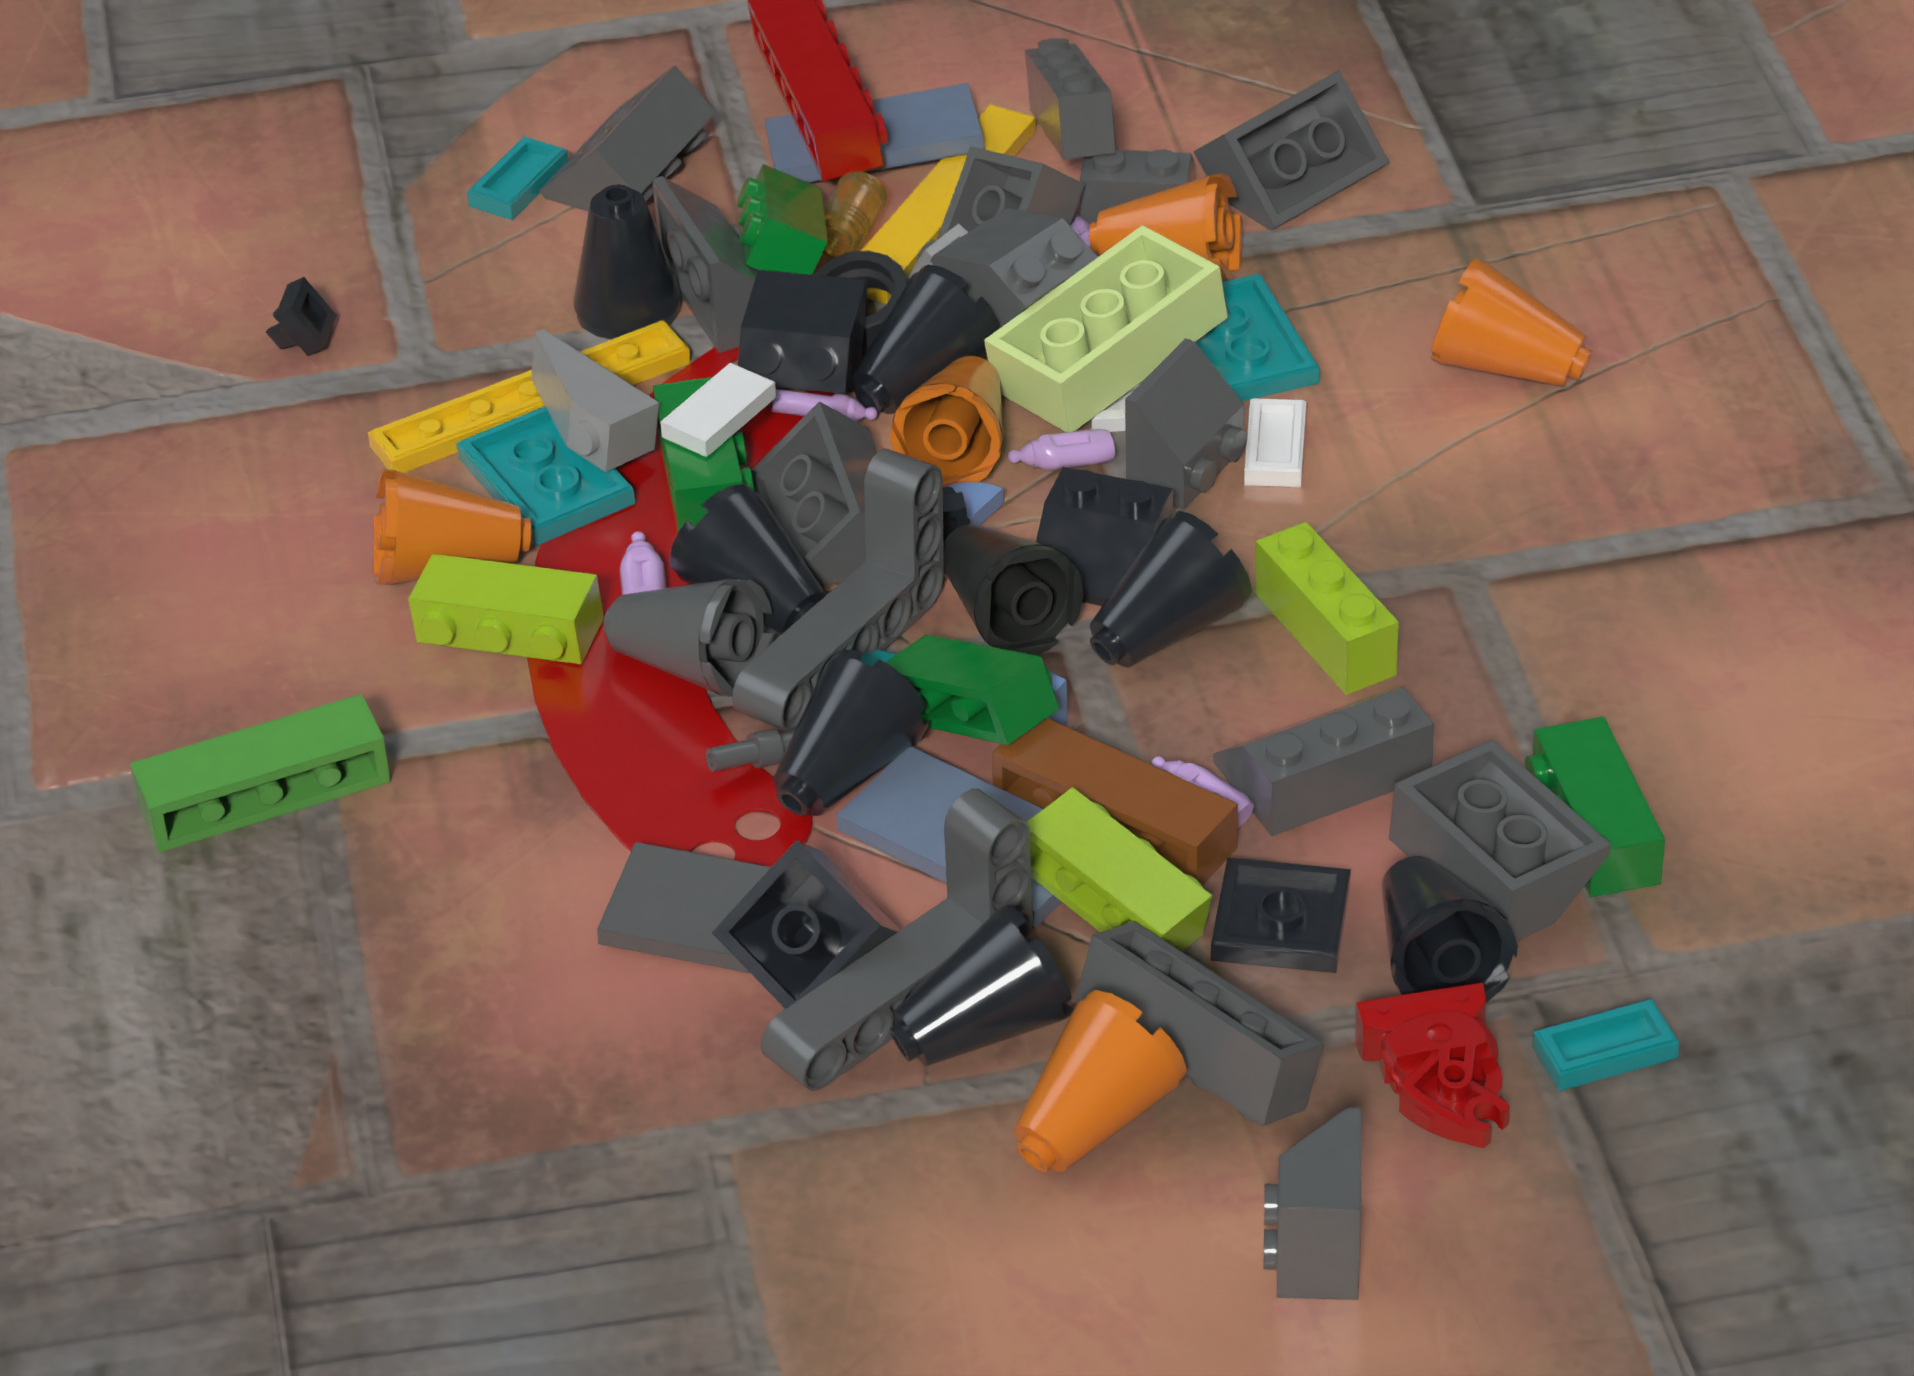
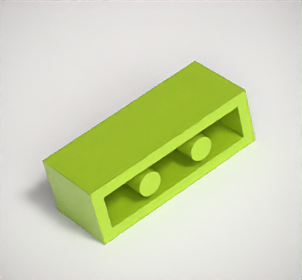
(506, 608)
(1326, 608)
(1112, 873)

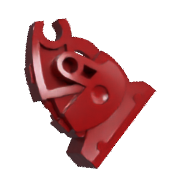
(1434, 1056)

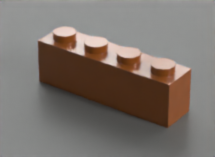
(1178, 818)

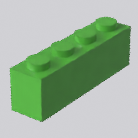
(260, 772)

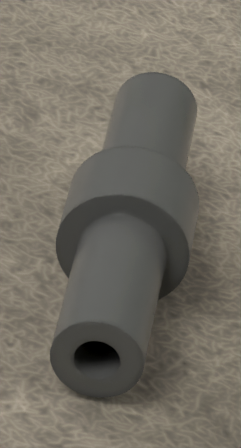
(760, 750)

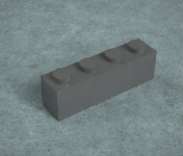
(1069, 99)
(1223, 1033)

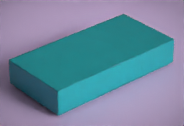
(516, 178)
(1605, 1044)

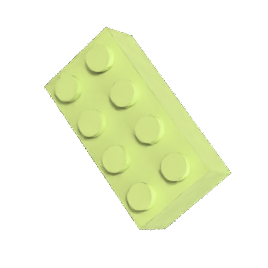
(1106, 328)

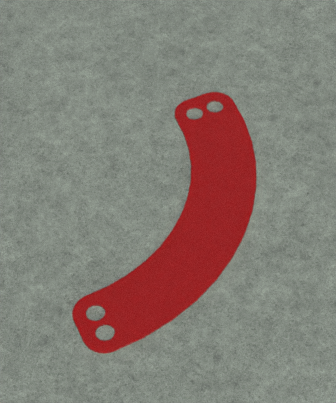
(633, 731)

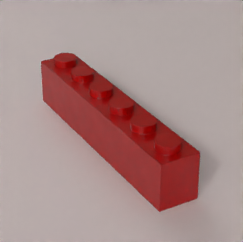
(818, 85)

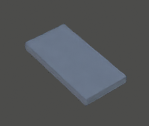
(917, 125)
(906, 814)

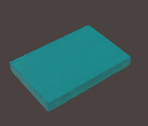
(1257, 343)
(534, 468)

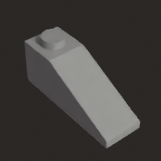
(591, 406)

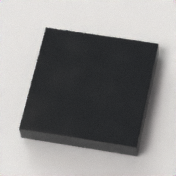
(1281, 915)

